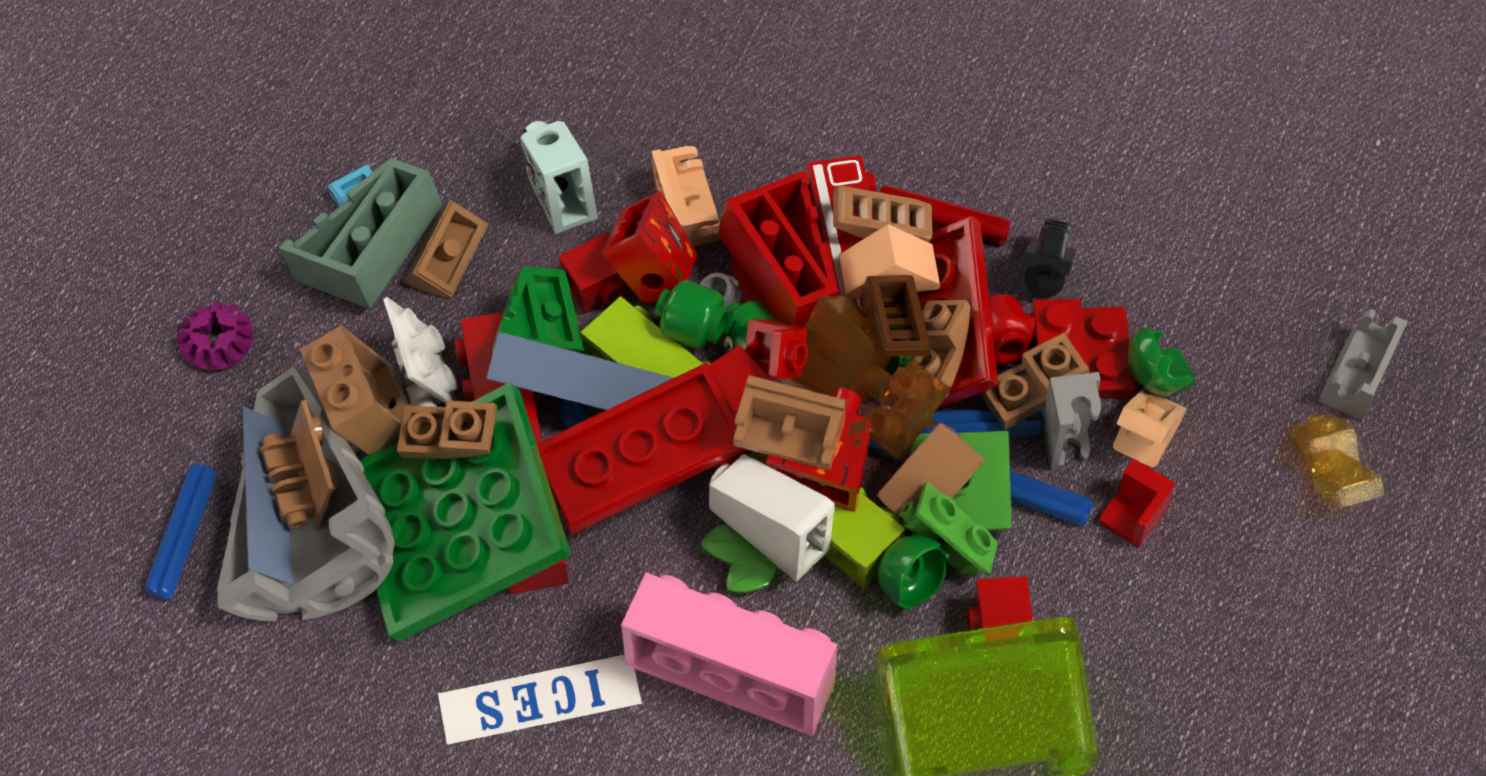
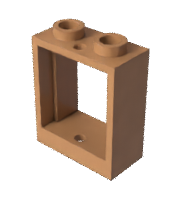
(356, 389)

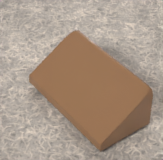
(445, 251)
(941, 460)

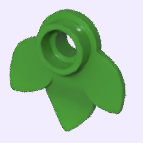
(749, 567)

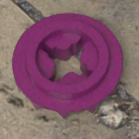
(230, 345)

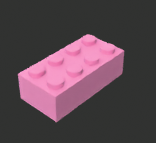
(729, 652)

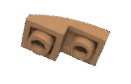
(947, 332)
(1025, 386)
(447, 431)

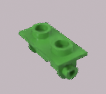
(937, 516)

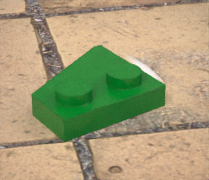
(542, 309)

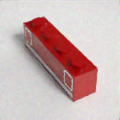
(823, 179)

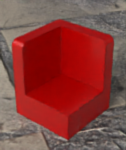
(1138, 503)

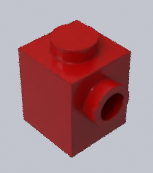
(591, 276)
(1000, 603)

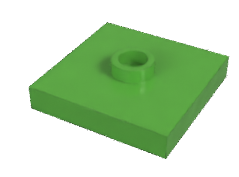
(988, 491)

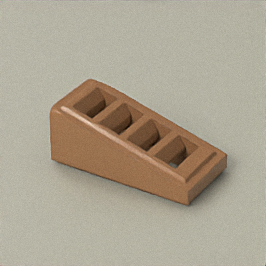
(905, 213)

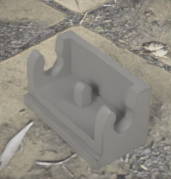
(1361, 365)
(1068, 413)

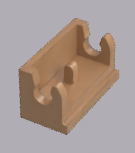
(789, 422)

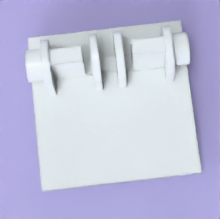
(420, 358)

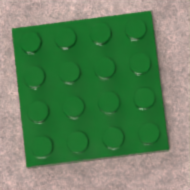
(465, 522)

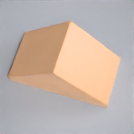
(888, 254)

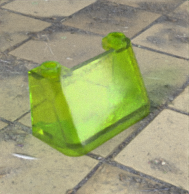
(986, 701)

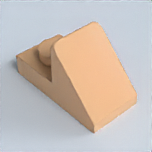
(1147, 427)

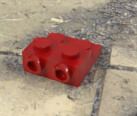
(1096, 334)

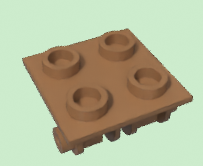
(300, 471)

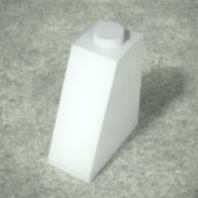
(773, 513)

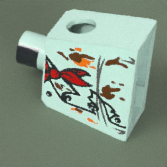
(553, 153)

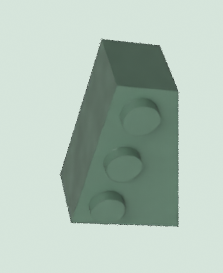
(366, 237)

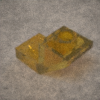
(1333, 461)

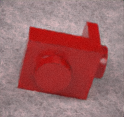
(777, 347)

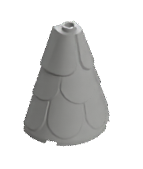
(329, 565)

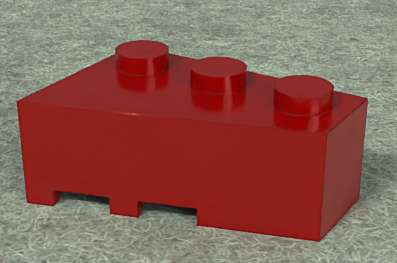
(780, 247)

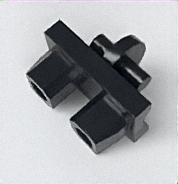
(1049, 259)

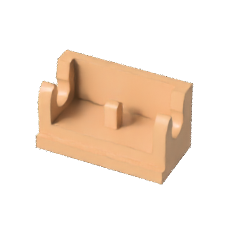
(687, 192)

